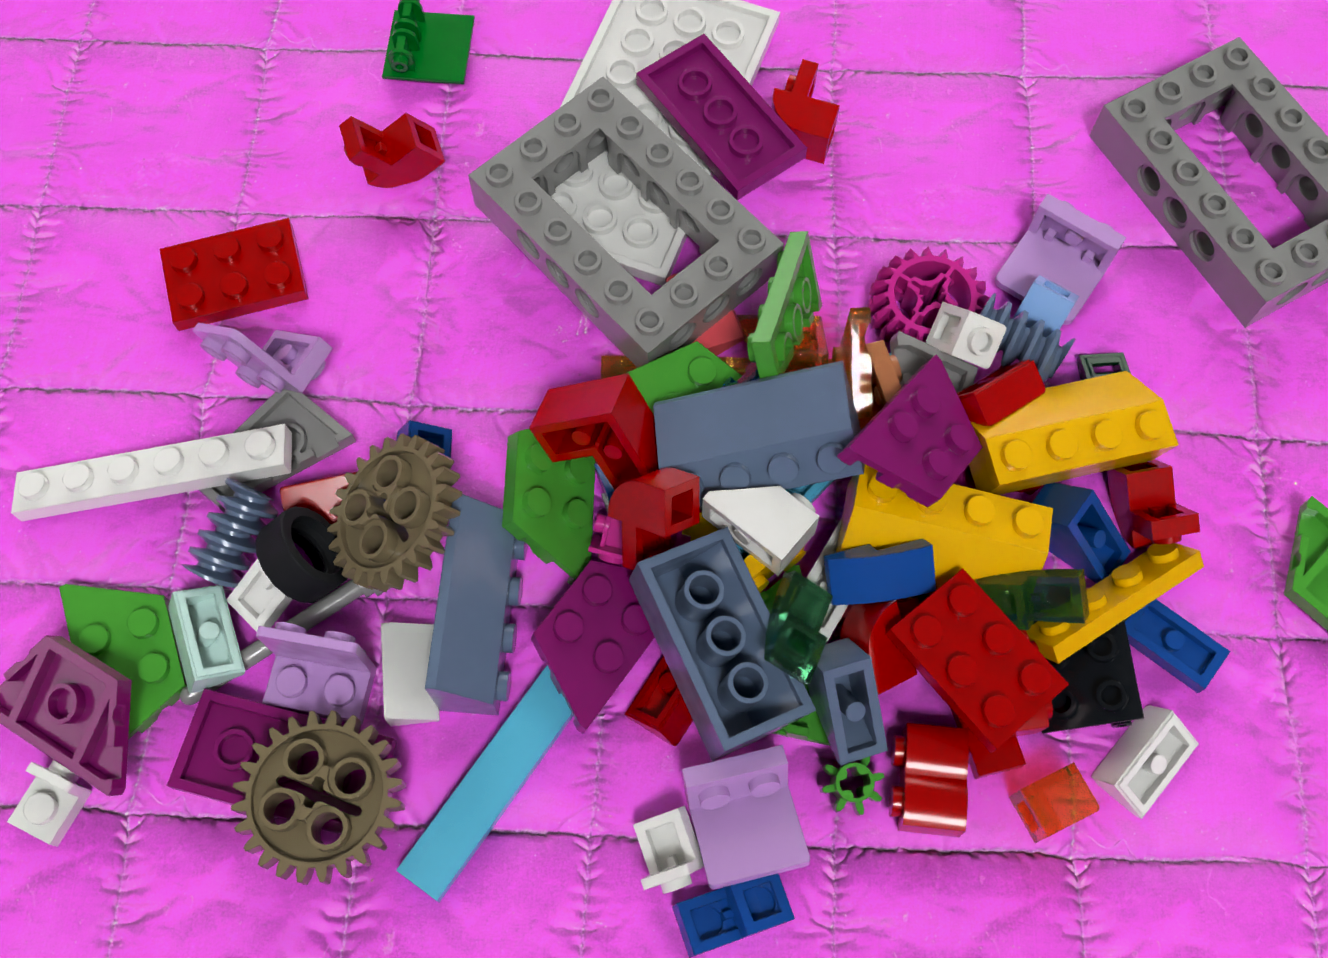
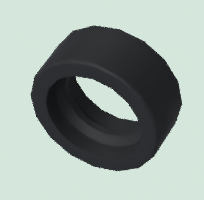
(286, 565)

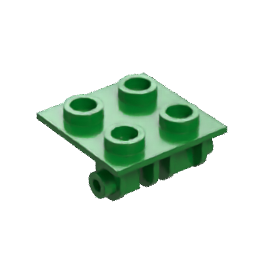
(428, 45)

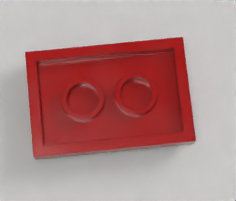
(233, 274)
(977, 660)

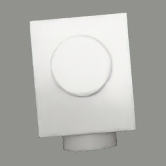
(669, 850)

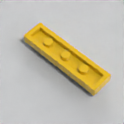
(1118, 597)

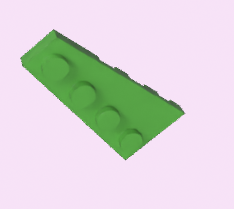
(788, 308)

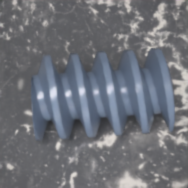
(1027, 343)
(231, 535)

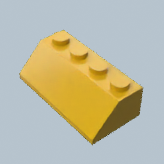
(1073, 434)
(966, 527)

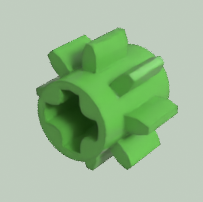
(846, 796)

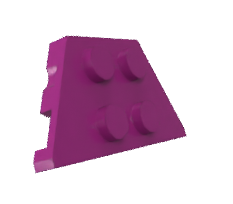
(918, 437)
(593, 639)
(71, 711)

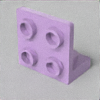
(317, 672)
(745, 817)

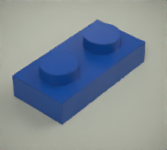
(1175, 645)

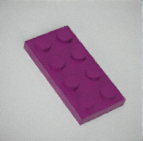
(721, 116)
(223, 738)

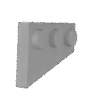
(313, 437)

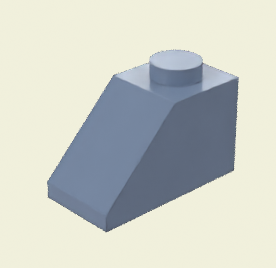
(848, 702)

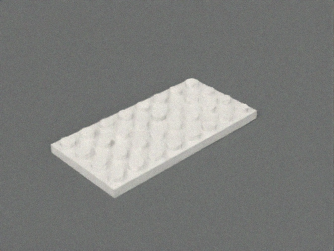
(625, 43)

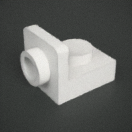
(966, 335)
(258, 598)
(50, 803)

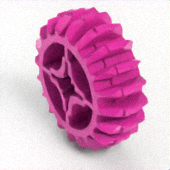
(915, 285)

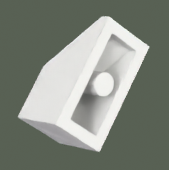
(764, 522)

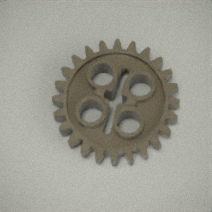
(394, 513)
(298, 841)

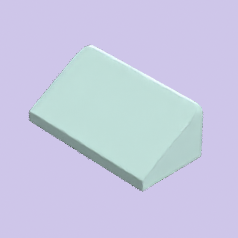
(205, 637)

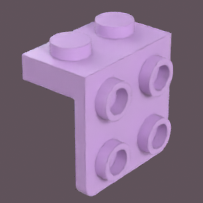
(1063, 249)
(283, 363)

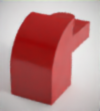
(807, 117)
(392, 156)
(1146, 505)
(653, 511)
(868, 628)

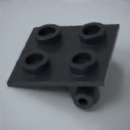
(1100, 685)

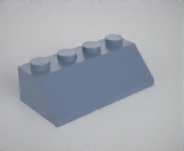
(762, 431)
(475, 612)
(714, 642)

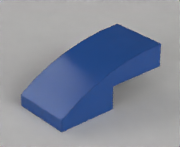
(882, 575)
(732, 913)

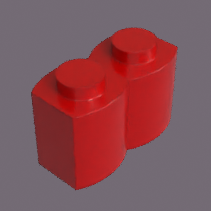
(932, 780)

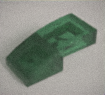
(1039, 595)
(794, 627)

